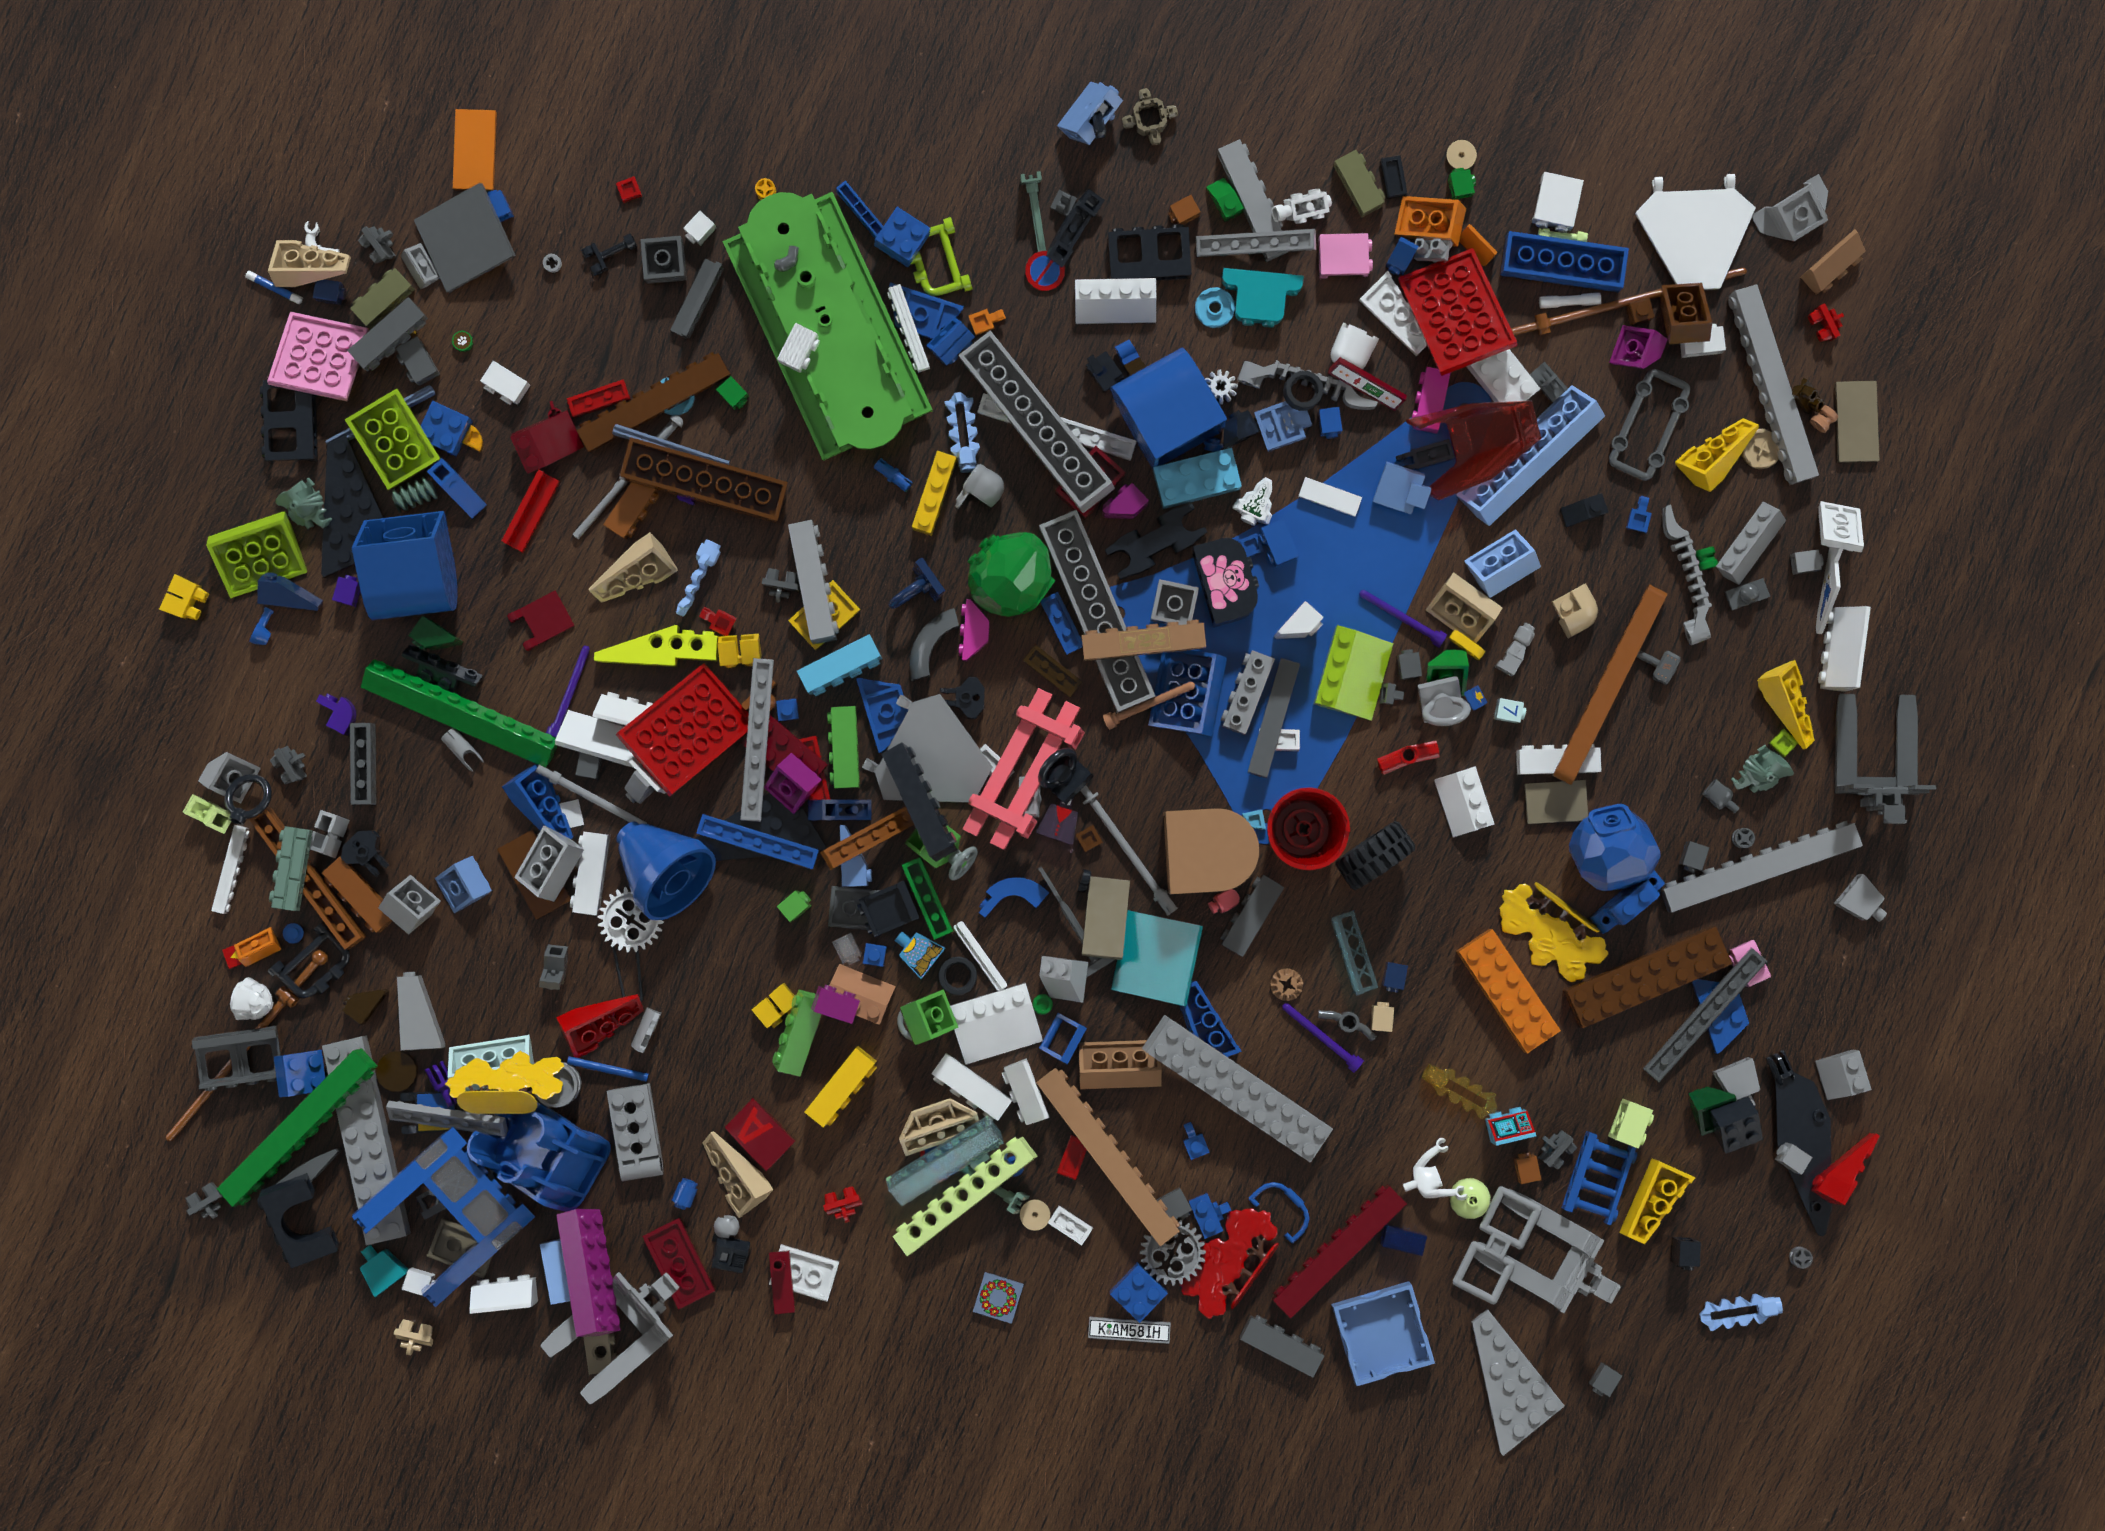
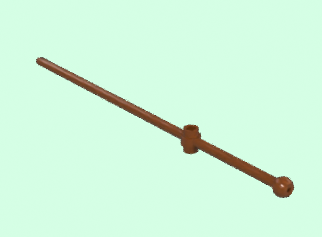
(1542, 322)

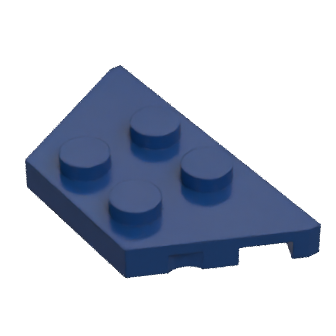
(928, 312)
(882, 709)
(1728, 1023)

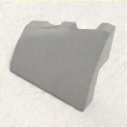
(645, 1029)

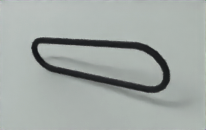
(638, 969)

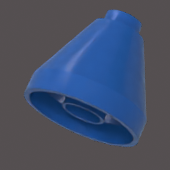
(663, 868)

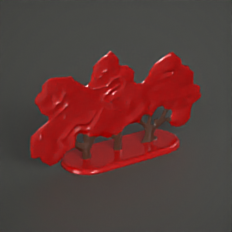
(1226, 1261)

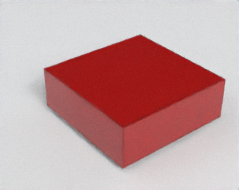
(629, 189)

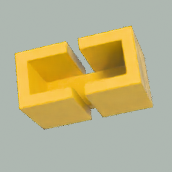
(729, 651)
(768, 1013)

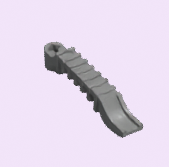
(1253, 375)
(1697, 628)

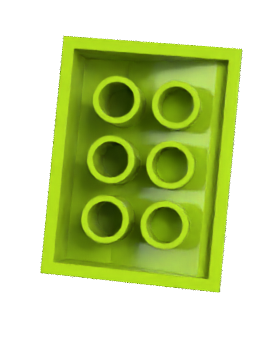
(392, 439)
(254, 550)
(1353, 673)

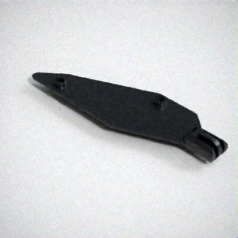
(1807, 1125)

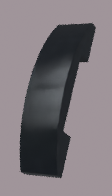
(1073, 226)

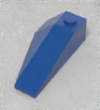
(537, 800)

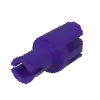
(441, 1087)

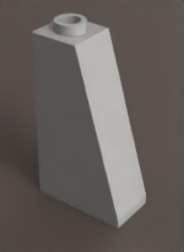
(416, 1015)

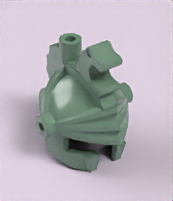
(304, 505)
(1763, 770)

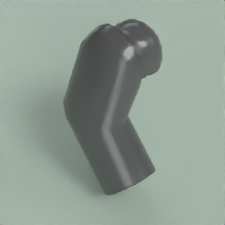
(789, 261)

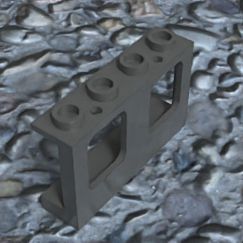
(237, 1045)

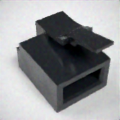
(1103, 371)
(729, 1253)

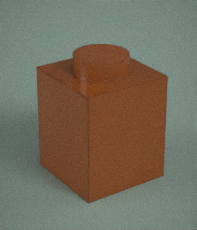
(1184, 211)
(1527, 1168)

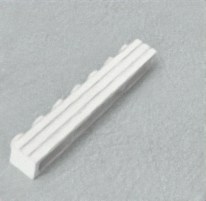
(908, 328)
(230, 869)

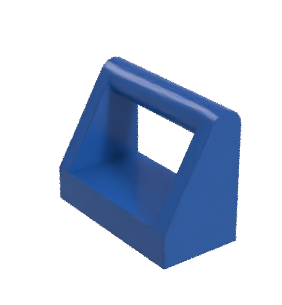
(1073, 1042)

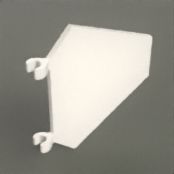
(1696, 230)

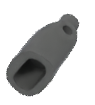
(1720, 796)

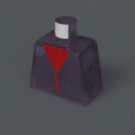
(1059, 823)

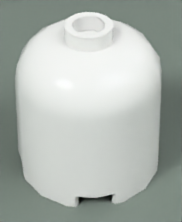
(1353, 345)

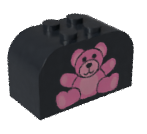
(1226, 580)

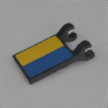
(430, 1099)

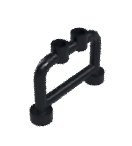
(321, 985)

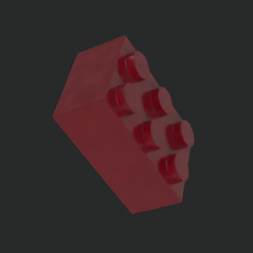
(1108, 466)

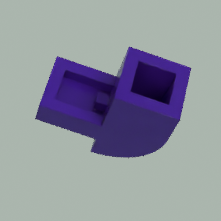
(342, 715)

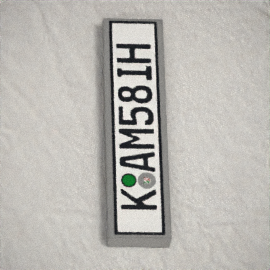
(1129, 1330)

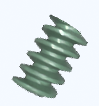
(414, 494)

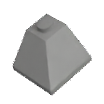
(223, 771)

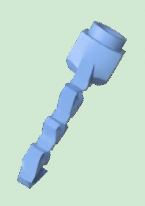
(966, 455)
(706, 556)
(1765, 1307)

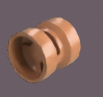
(1824, 419)

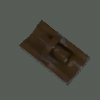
(1807, 397)

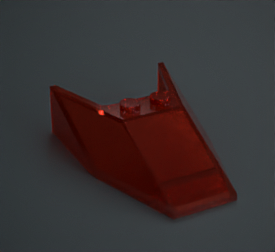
(1483, 441)

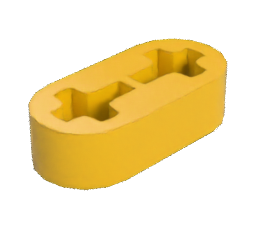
(1466, 644)

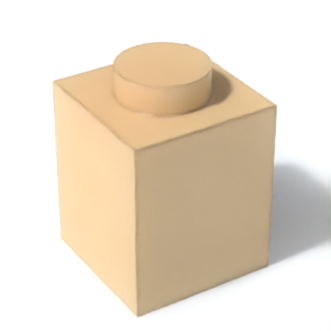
(1382, 1017)

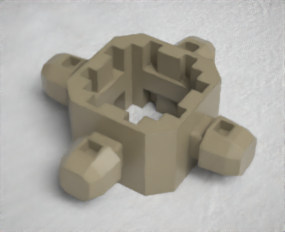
(1153, 130)

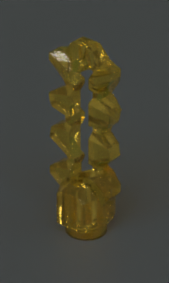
(1440, 1078)

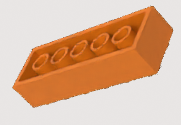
(1508, 991)

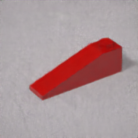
(1838, 1180)

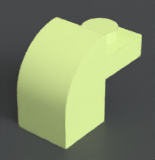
(208, 813)

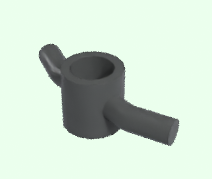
(1339, 1018)

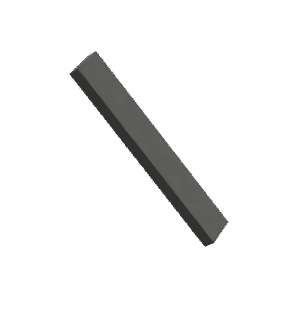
(1273, 718)

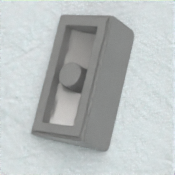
(420, 265)

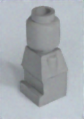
(1515, 652)

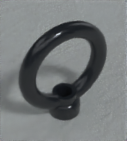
(239, 815)

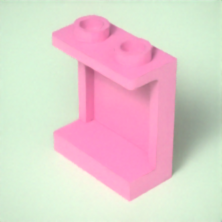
(1344, 255)

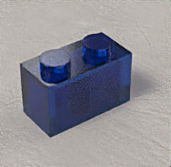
(1403, 1239)

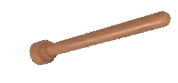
(1112, 719)

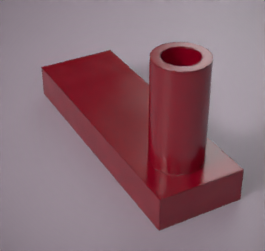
(782, 1282)

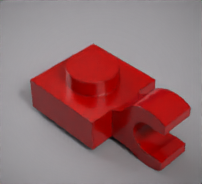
(720, 622)

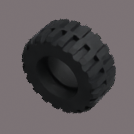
(1375, 855)

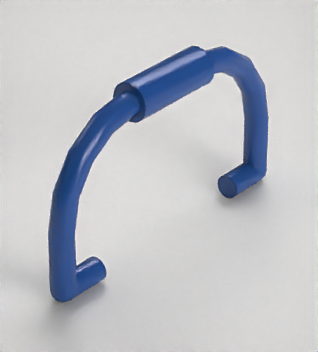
(1294, 1198)

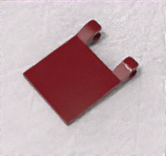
(544, 617)

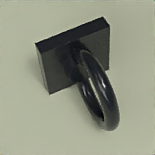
(1064, 774)

